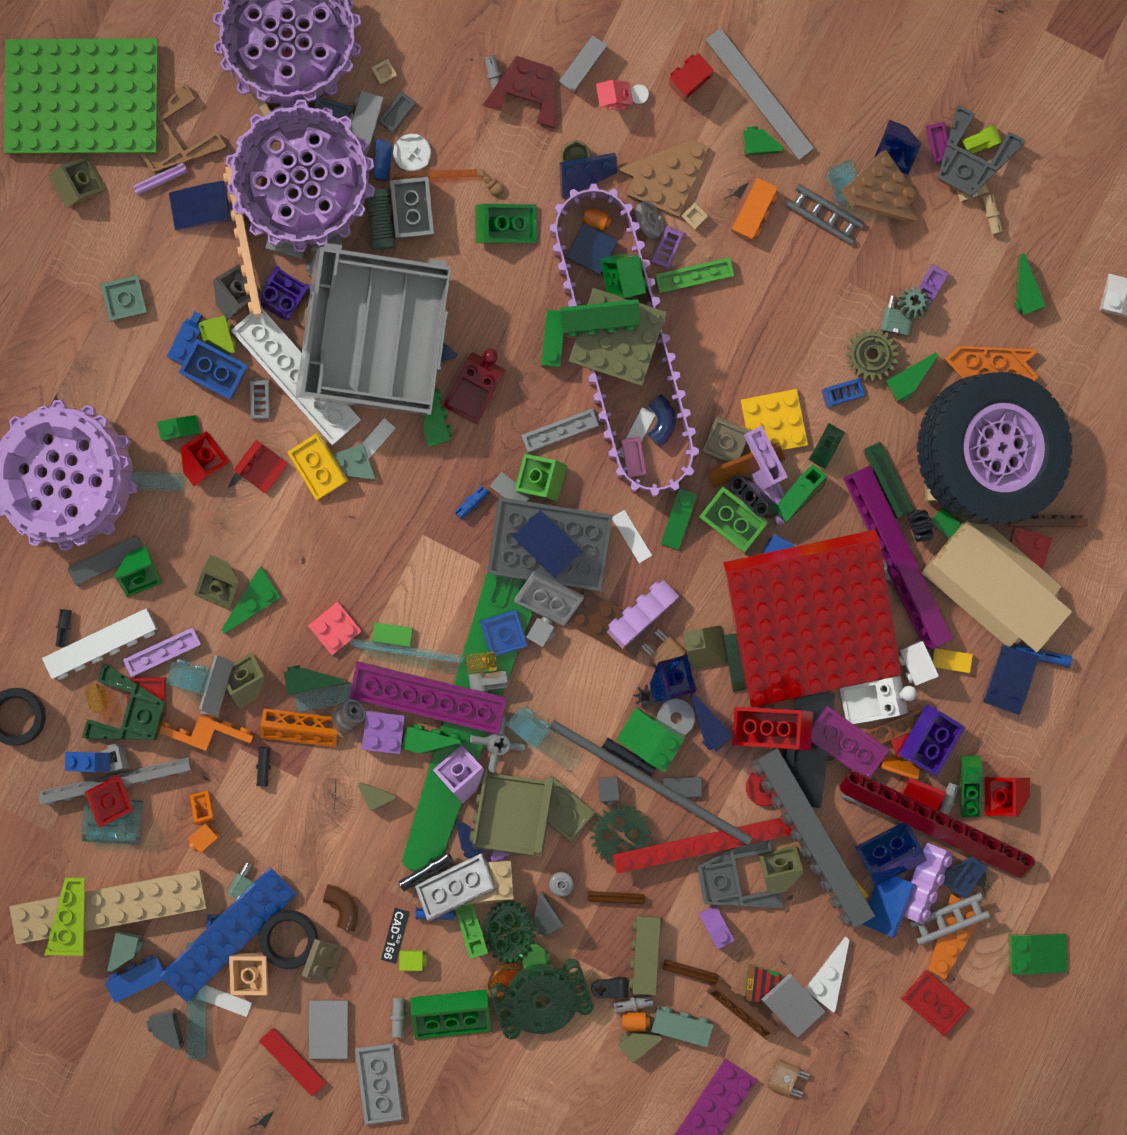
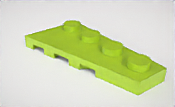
(69, 921)

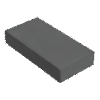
(397, 112)
(685, 786)

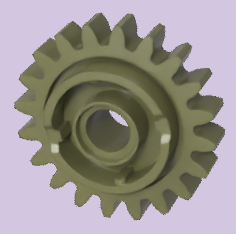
(884, 354)

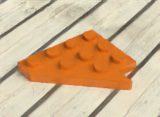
(982, 360)

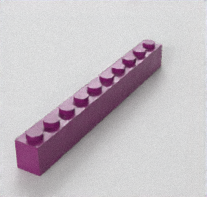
(900, 561)

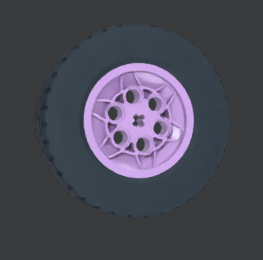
(956, 432)

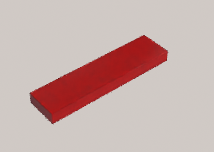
(292, 1062)

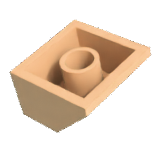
(248, 974)

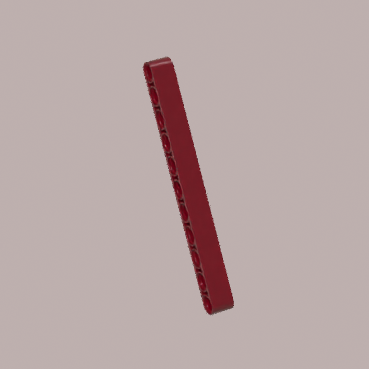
(937, 824)

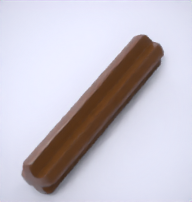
(613, 897)
(690, 971)

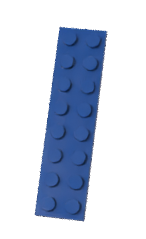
(227, 934)

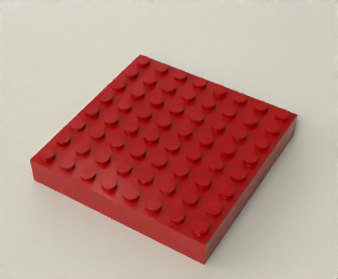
(812, 618)

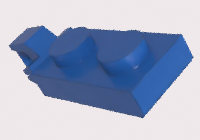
(185, 338)

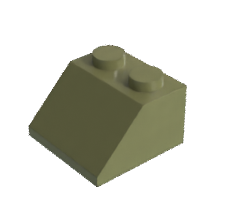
(76, 182)

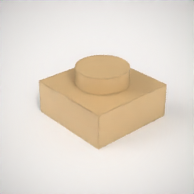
(384, 71)
(694, 216)

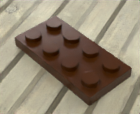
(595, 615)
(738, 1006)

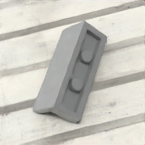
(583, 64)
(216, 686)

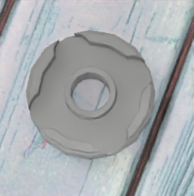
(649, 220)
(681, 707)

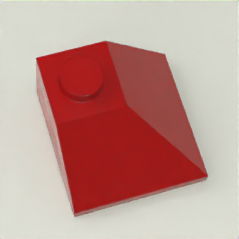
(202, 458)
(1006, 795)

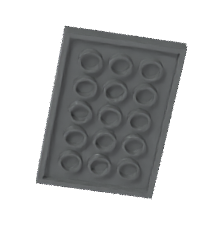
(586, 529)

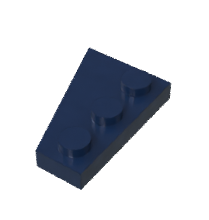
(585, 171)

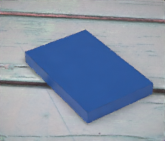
(889, 905)

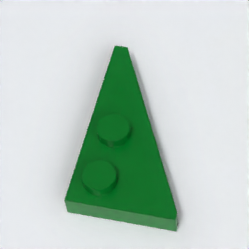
(256, 597)

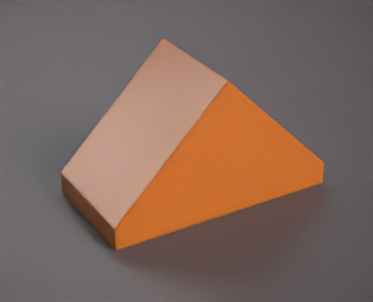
(202, 807)

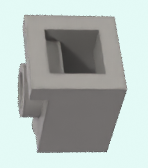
(118, 759)

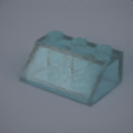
(122, 831)

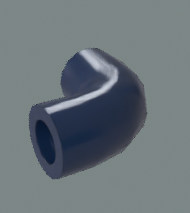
(665, 420)

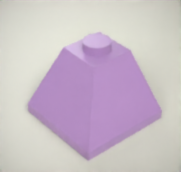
(460, 773)

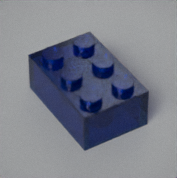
(890, 853)

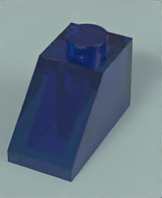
(464, 836)

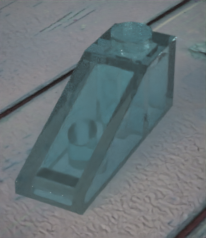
(159, 481)

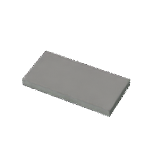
(455, 887)
(379, 1083)

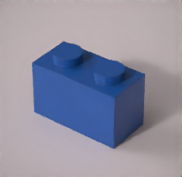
(87, 761)

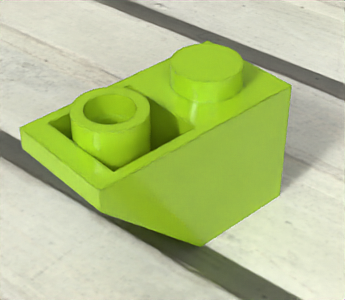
(216, 334)

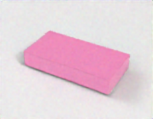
(633, 457)

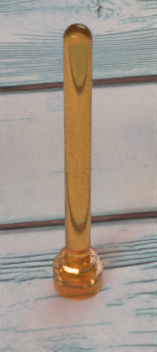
(397, 174)

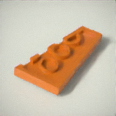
(950, 946)

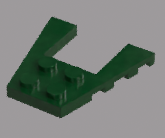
(142, 715)

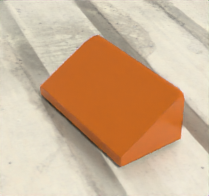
(900, 767)

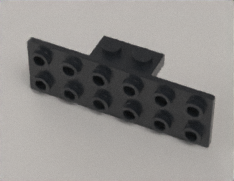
(810, 765)

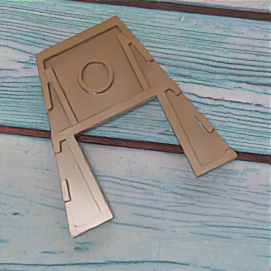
(168, 149)

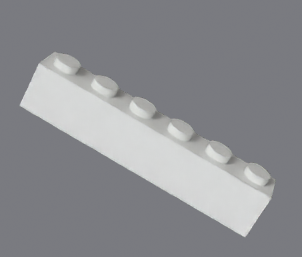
(100, 643)

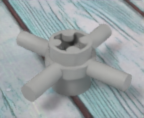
(503, 744)

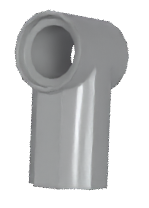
(486, 681)

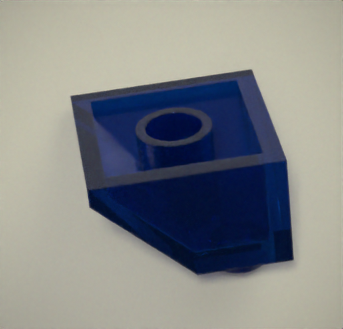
(900, 145)
(672, 679)

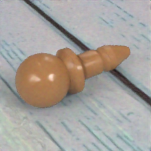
(495, 187)

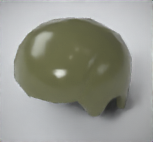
(575, 150)

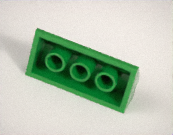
(599, 317)
(450, 1014)

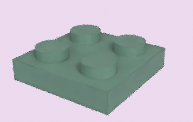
(124, 298)

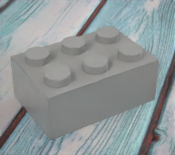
(412, 208)

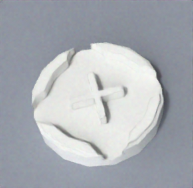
(412, 152)

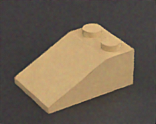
(502, 877)

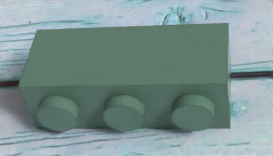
(682, 1026)

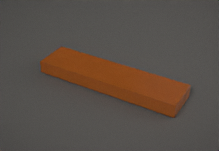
(740, 466)

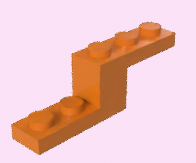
(204, 732)

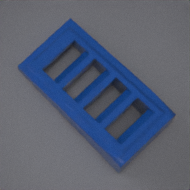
(826, 392)

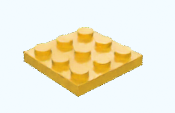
(779, 417)

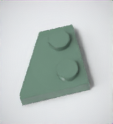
(355, 462)

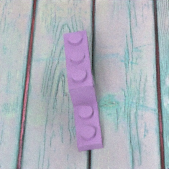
(771, 467)

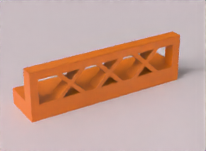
(298, 731)

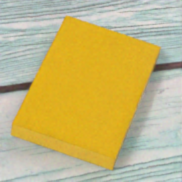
(317, 466)

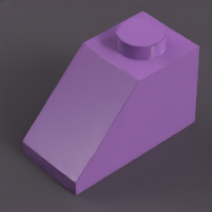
(716, 927)

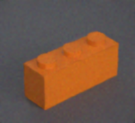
(755, 209)

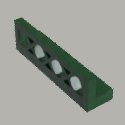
(888, 480)

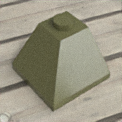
(217, 583)
(705, 647)
(245, 681)
(780, 869)

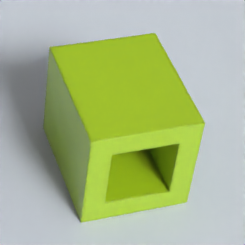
(412, 960)

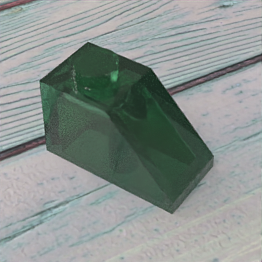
(826, 446)

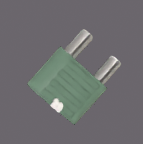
(896, 322)
(240, 883)

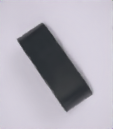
(760, 499)

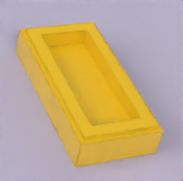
(952, 660)

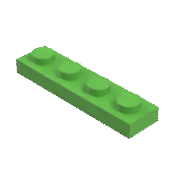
(694, 275)

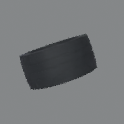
(39, 720)
(266, 948)

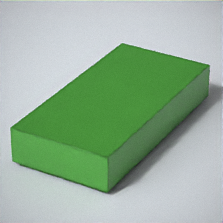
(392, 634)

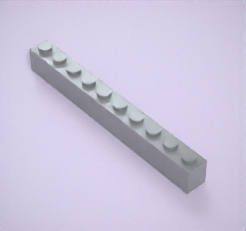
(363, 126)

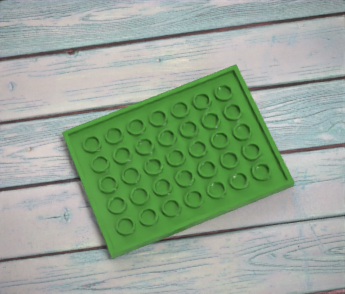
(81, 96)

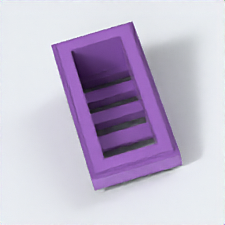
(674, 231)

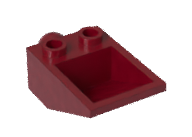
(475, 385)

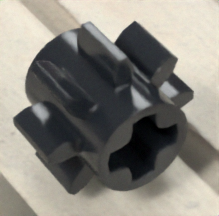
(640, 696)

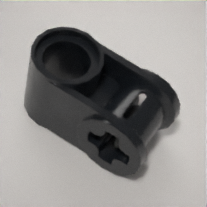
(614, 988)

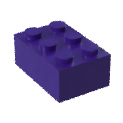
(931, 740)

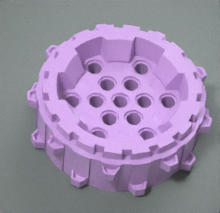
(310, 74)
(257, 160)
(105, 458)

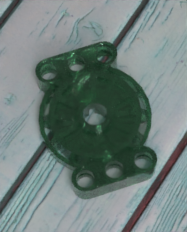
(539, 981)

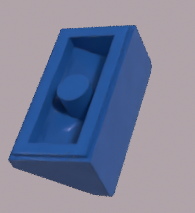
(382, 160)

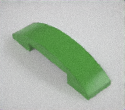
(471, 931)

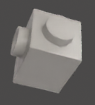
(541, 631)

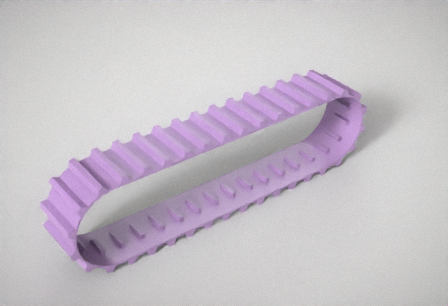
(639, 246)

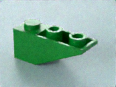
(434, 424)
(801, 493)
(424, 742)
(971, 785)

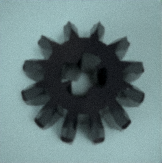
(921, 525)

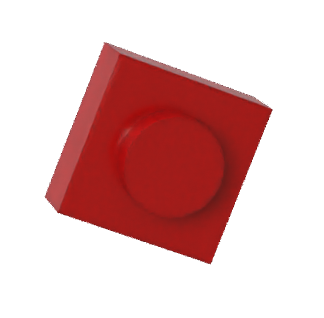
(897, 743)

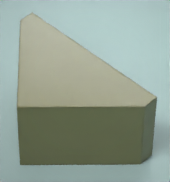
(374, 796)

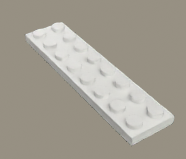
(282, 362)

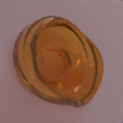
(503, 974)

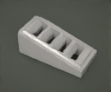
(260, 415)

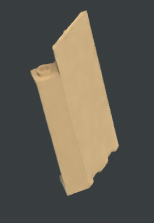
(998, 586)

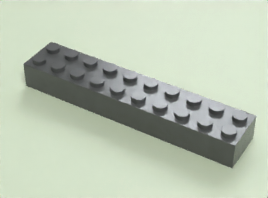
(812, 838)

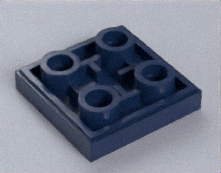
(590, 247)

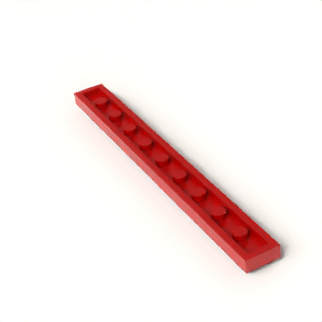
(697, 845)

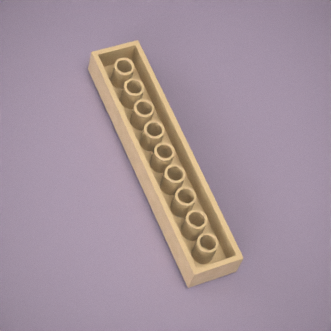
(116, 905)

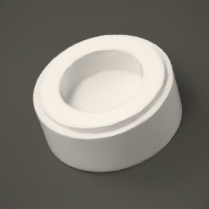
(639, 94)

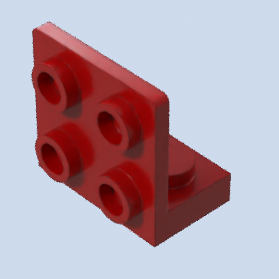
(260, 466)

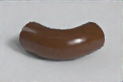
(345, 904)

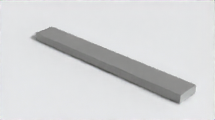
(759, 94)

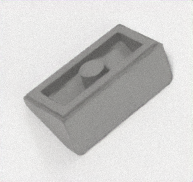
(505, 487)

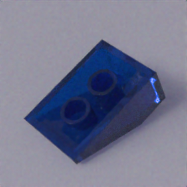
(200, 205)
(547, 544)
(1010, 679)
(711, 729)

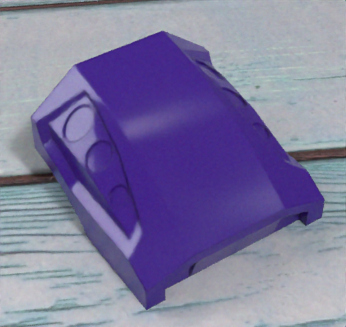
(282, 294)

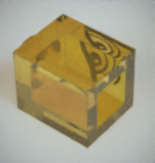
(481, 662)

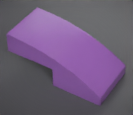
(932, 282)

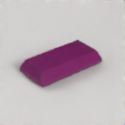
(938, 140)

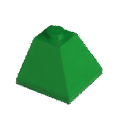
(137, 572)

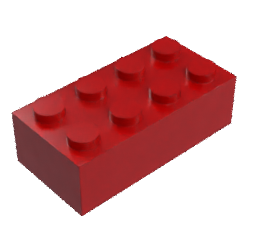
(772, 728)

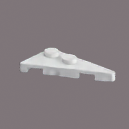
(827, 980)

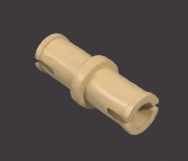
(992, 214)

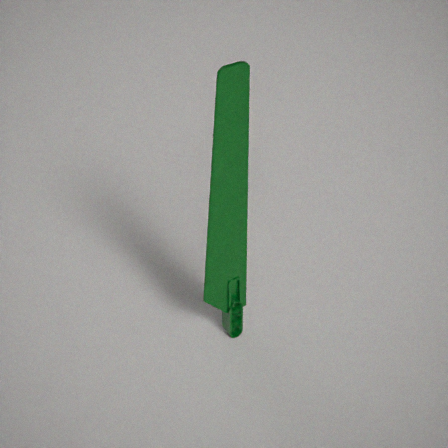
(438, 805)

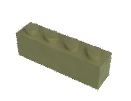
(646, 955)

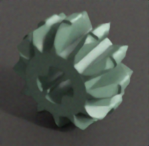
(906, 302)

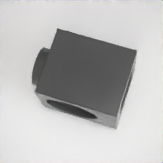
(608, 790)

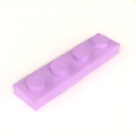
(162, 652)

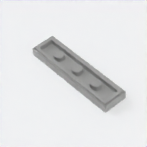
(560, 430)

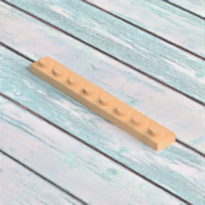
(244, 252)

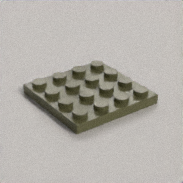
(622, 352)

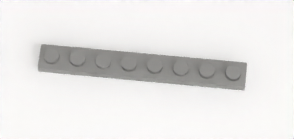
(139, 775)

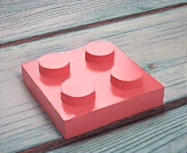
(335, 628)

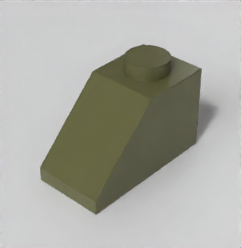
(637, 1044)

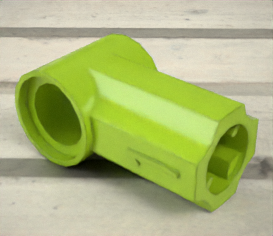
(985, 139)

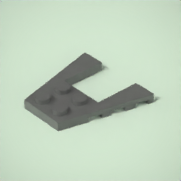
(963, 169)
(721, 882)

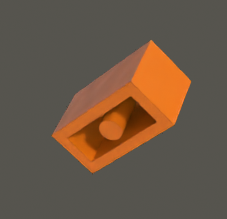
(203, 837)

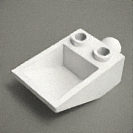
(876, 700)

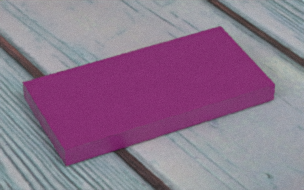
(847, 743)

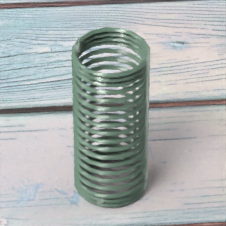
(382, 196)

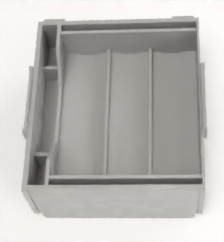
(373, 331)

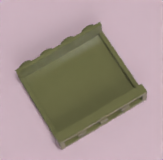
(512, 814)

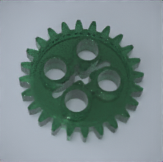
(632, 821)
(515, 943)

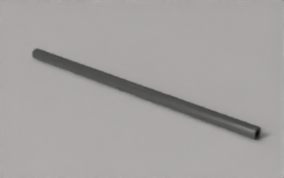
(650, 782)

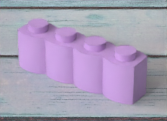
(645, 612)
(928, 878)

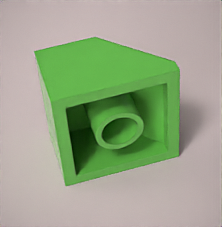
(541, 477)

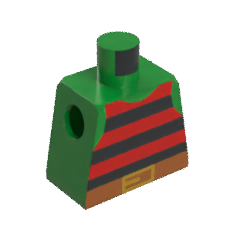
(759, 982)

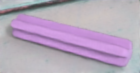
(160, 179)

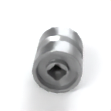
(348, 716)

